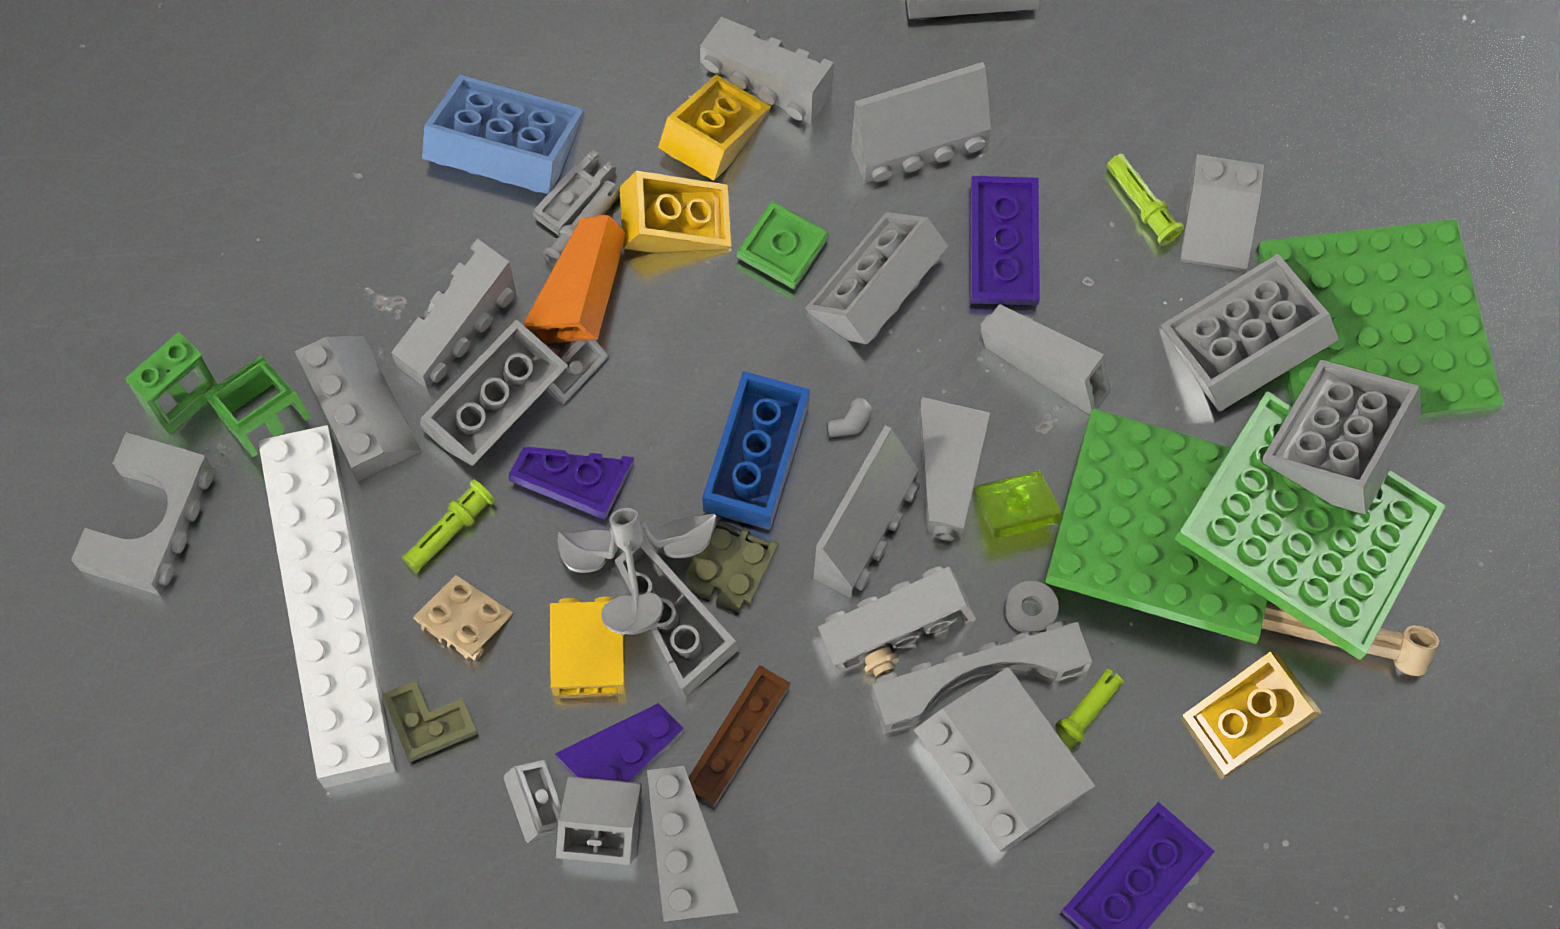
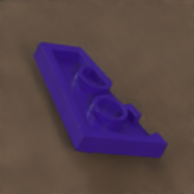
(576, 480)
(623, 748)

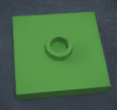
(782, 244)

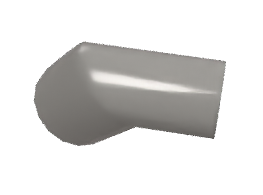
(854, 420)

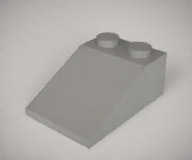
(1221, 212)

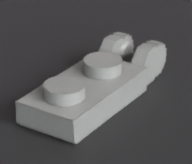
(572, 193)

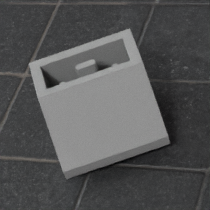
(599, 821)

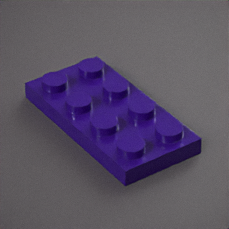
(1005, 240)
(1140, 875)

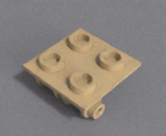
(462, 617)

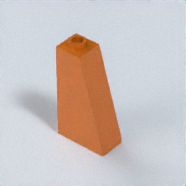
(579, 284)

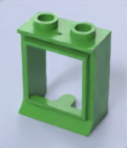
(153, 381)
(243, 387)

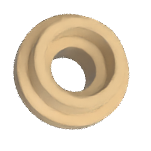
(881, 662)

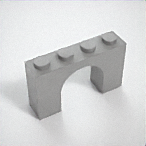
(149, 559)

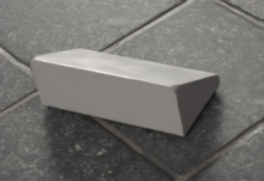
(582, 361)
(534, 799)

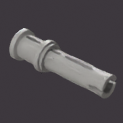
(597, 206)

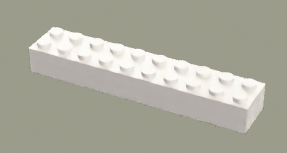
(326, 607)

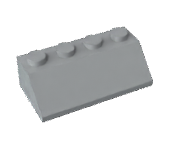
(878, 276)
(492, 394)
(357, 404)

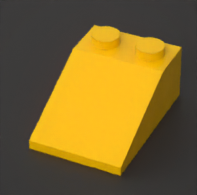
(712, 126)
(674, 214)
(1252, 713)

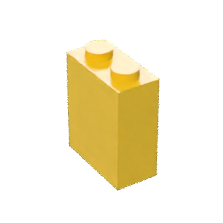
(583, 651)

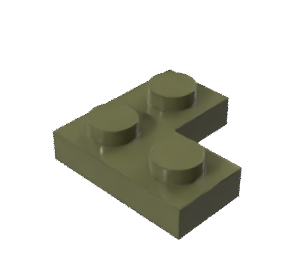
(422, 730)

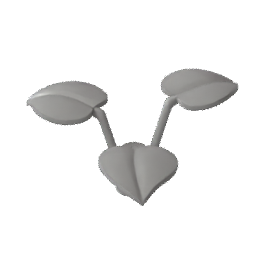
(590, 549)

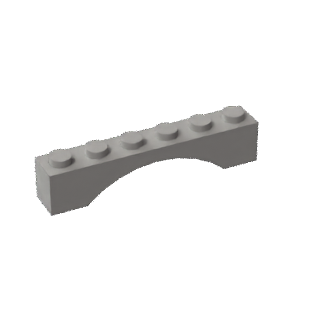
(1050, 654)

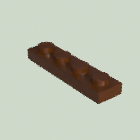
(737, 735)

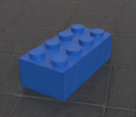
(756, 450)

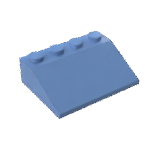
(501, 134)

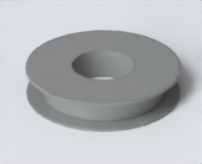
(1038, 592)

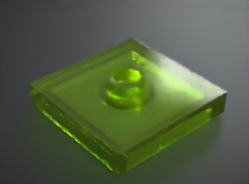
(1017, 504)

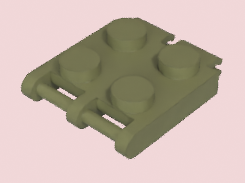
(731, 566)

